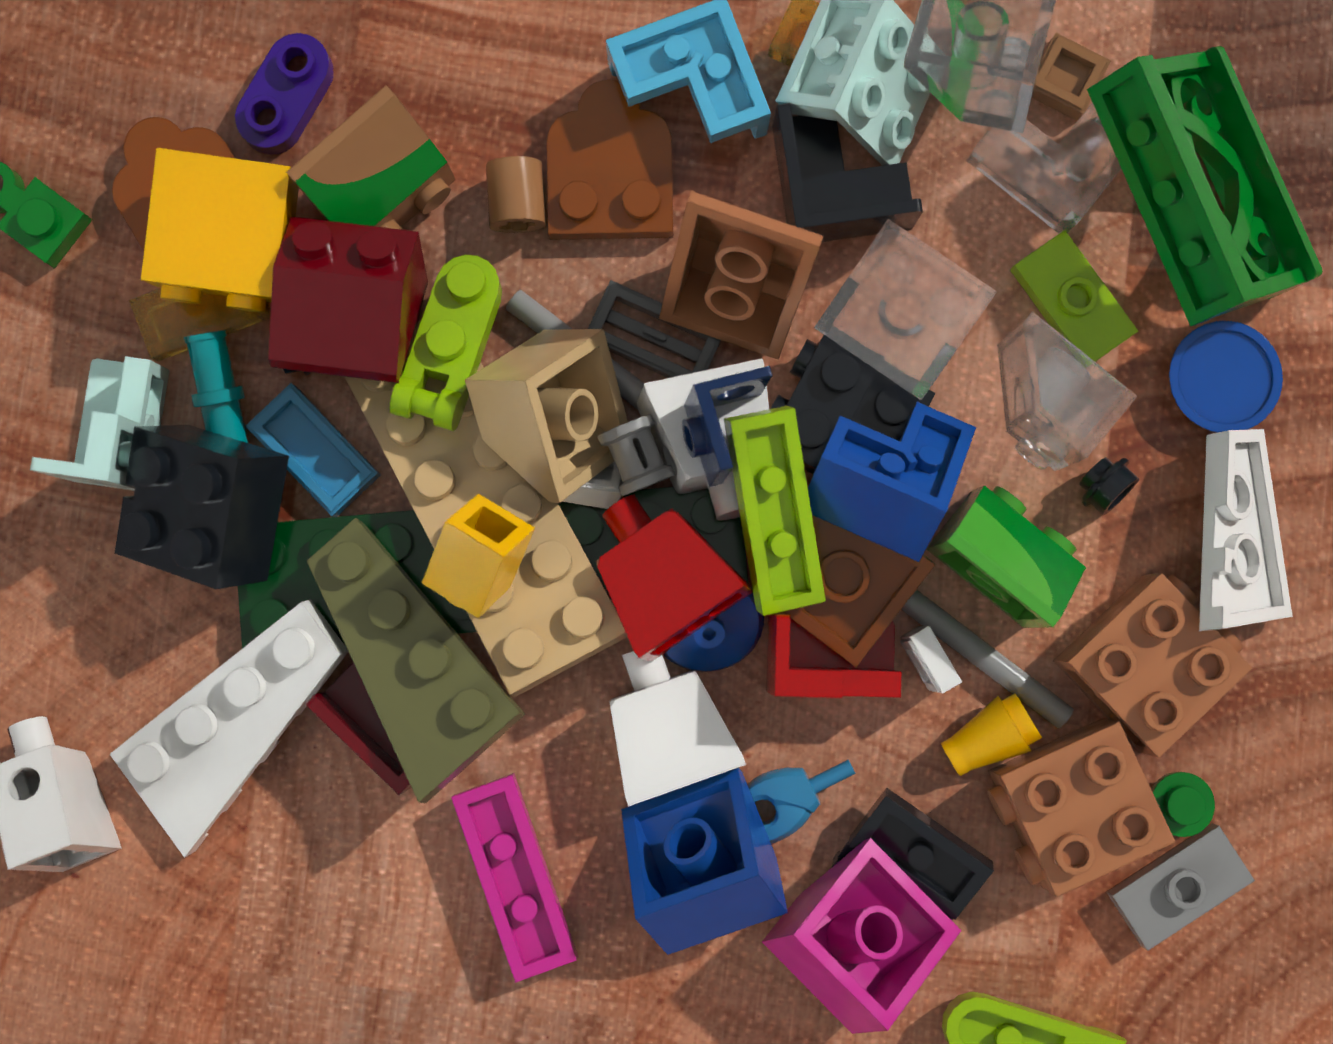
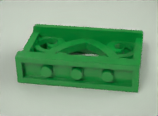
(1155, 123)

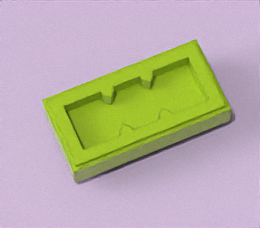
(1073, 297)

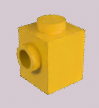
(477, 555)

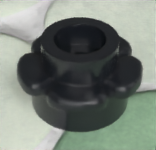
(1107, 484)

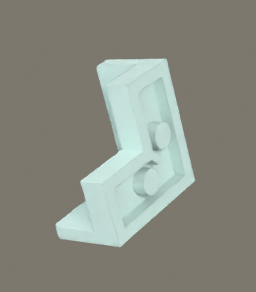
(115, 402)

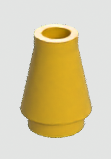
(992, 735)

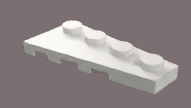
(214, 737)

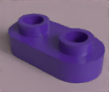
(290, 93)

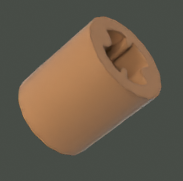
(515, 194)

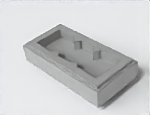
(1180, 886)

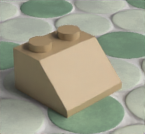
(548, 406)

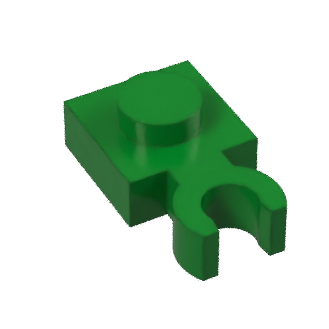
(39, 217)

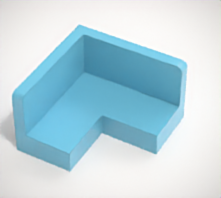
(698, 51)

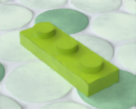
(775, 510)

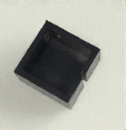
(201, 505)

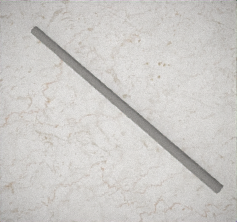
(917, 607)

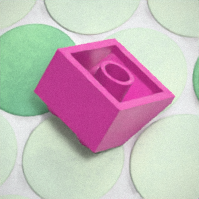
(863, 939)

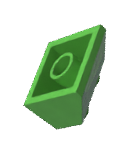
(1009, 558)

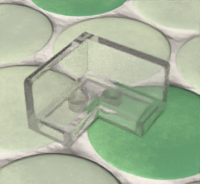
(1046, 177)

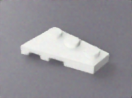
(1241, 535)

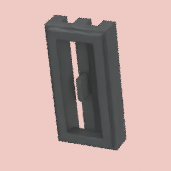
(640, 356)

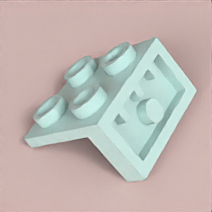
(856, 75)

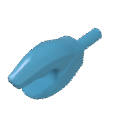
(793, 795)

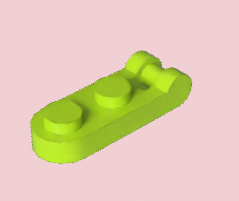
(449, 341)
(992, 1020)

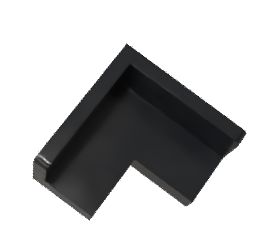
(824, 195)

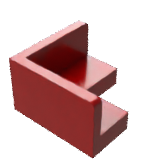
(809, 668)

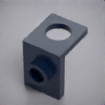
(702, 428)

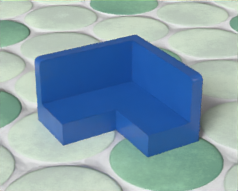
(890, 486)

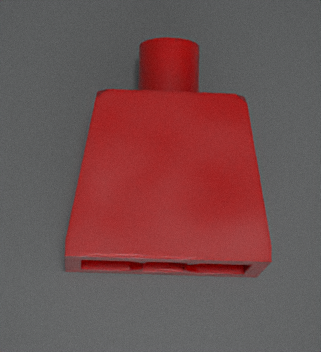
(664, 577)

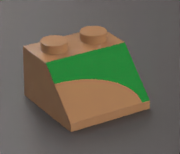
(375, 168)

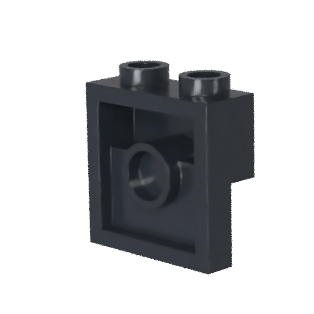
(843, 385)

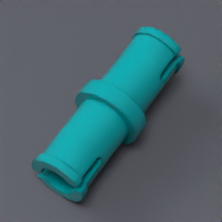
(216, 385)

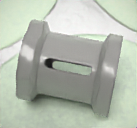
(636, 455)

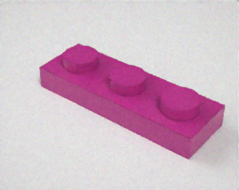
(514, 877)

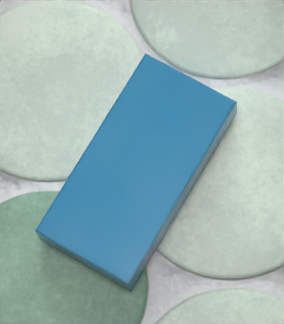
(316, 450)

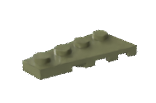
(417, 670)

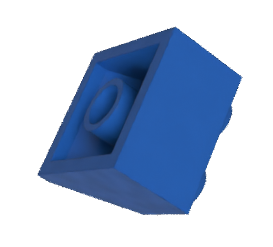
(701, 863)

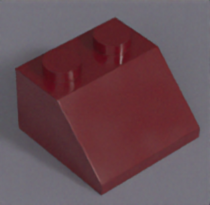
(345, 299)

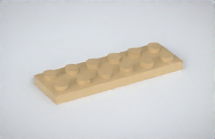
(556, 601)

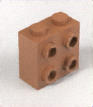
(1153, 664)
(1079, 807)

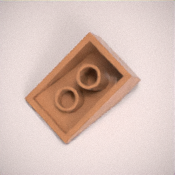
(738, 275)

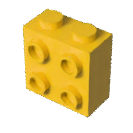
(216, 227)

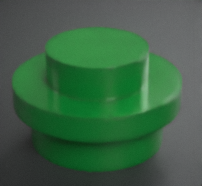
(1184, 802)

